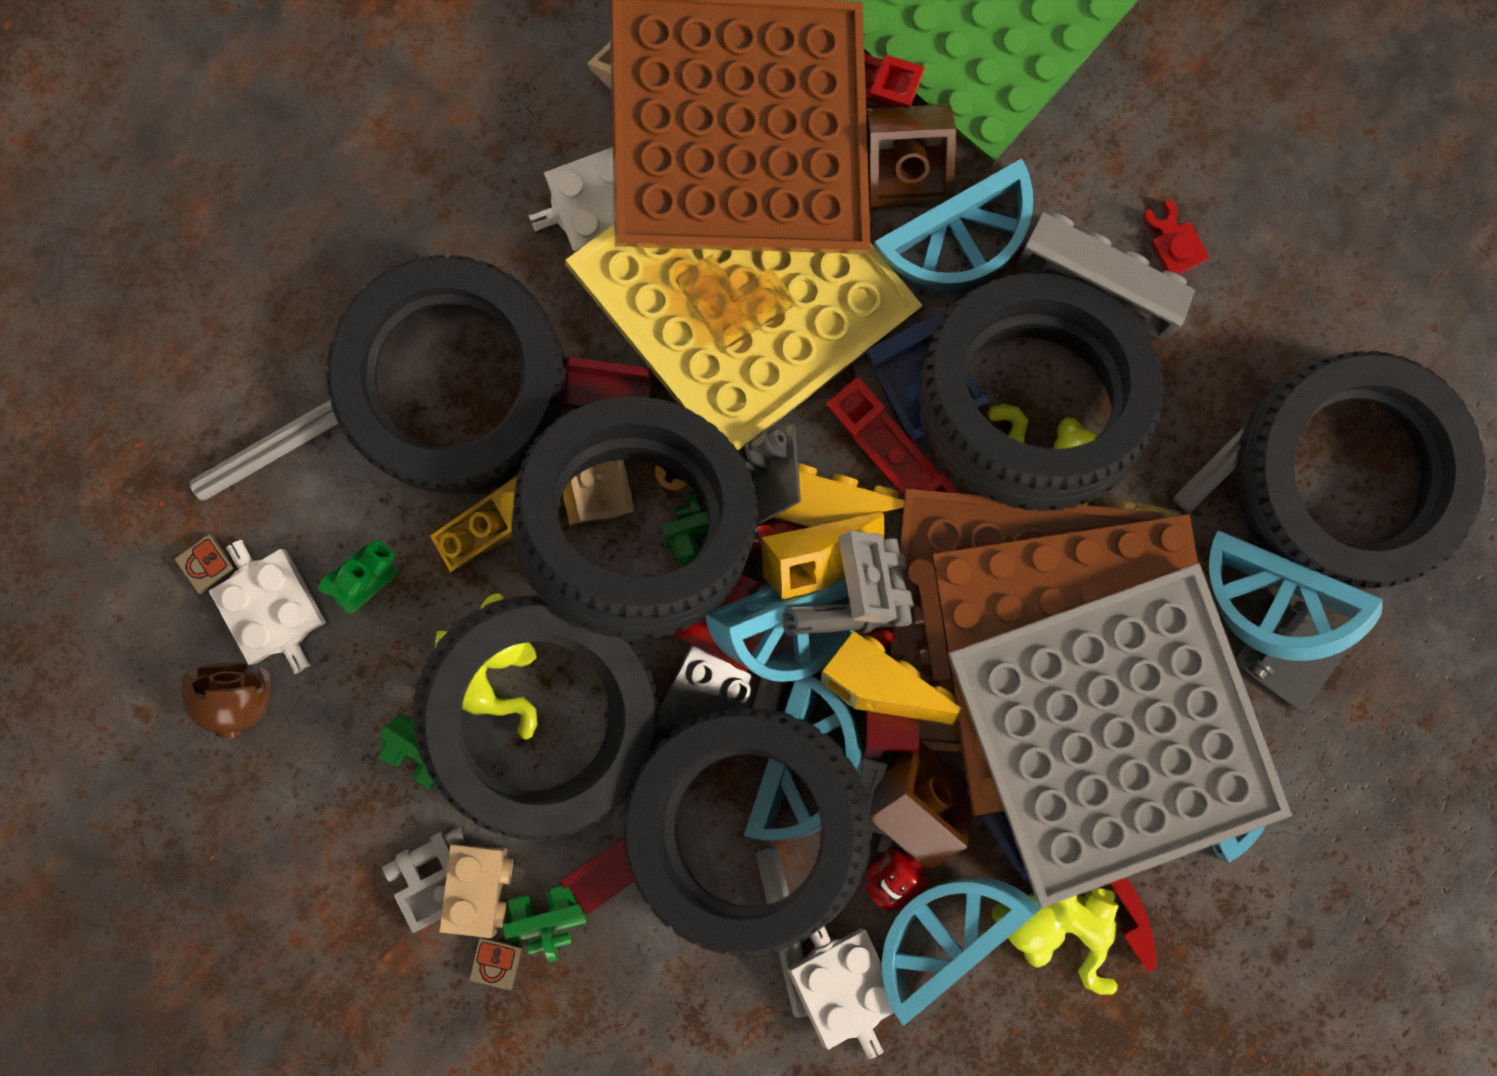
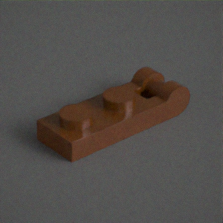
(928, 616)

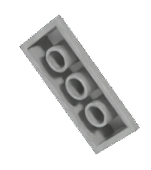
(1152, 297)

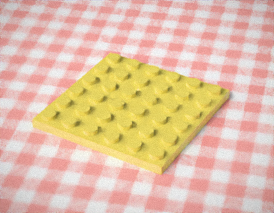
(838, 314)

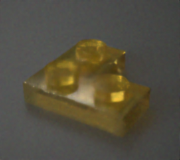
(730, 311)

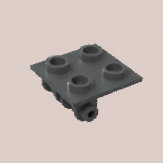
(774, 471)
(1289, 679)
(705, 687)

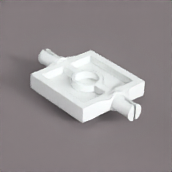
(580, 198)
(267, 606)
(843, 989)

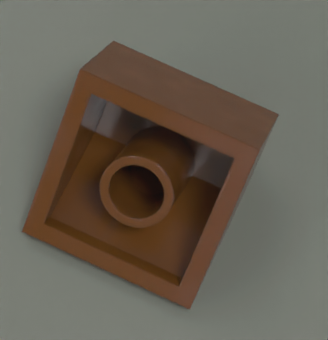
(911, 155)
(923, 807)

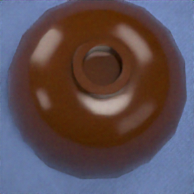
(226, 697)

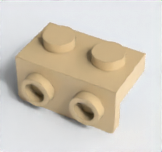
(598, 494)
(475, 890)

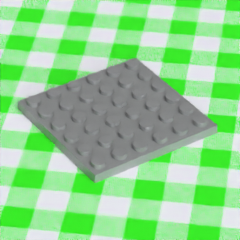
(1119, 735)

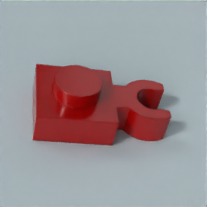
(1177, 246)

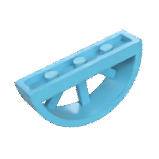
(949, 214)
(1292, 579)
(764, 612)
(779, 779)
(975, 948)

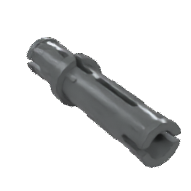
(825, 619)

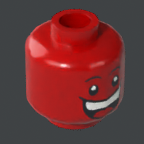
(896, 879)

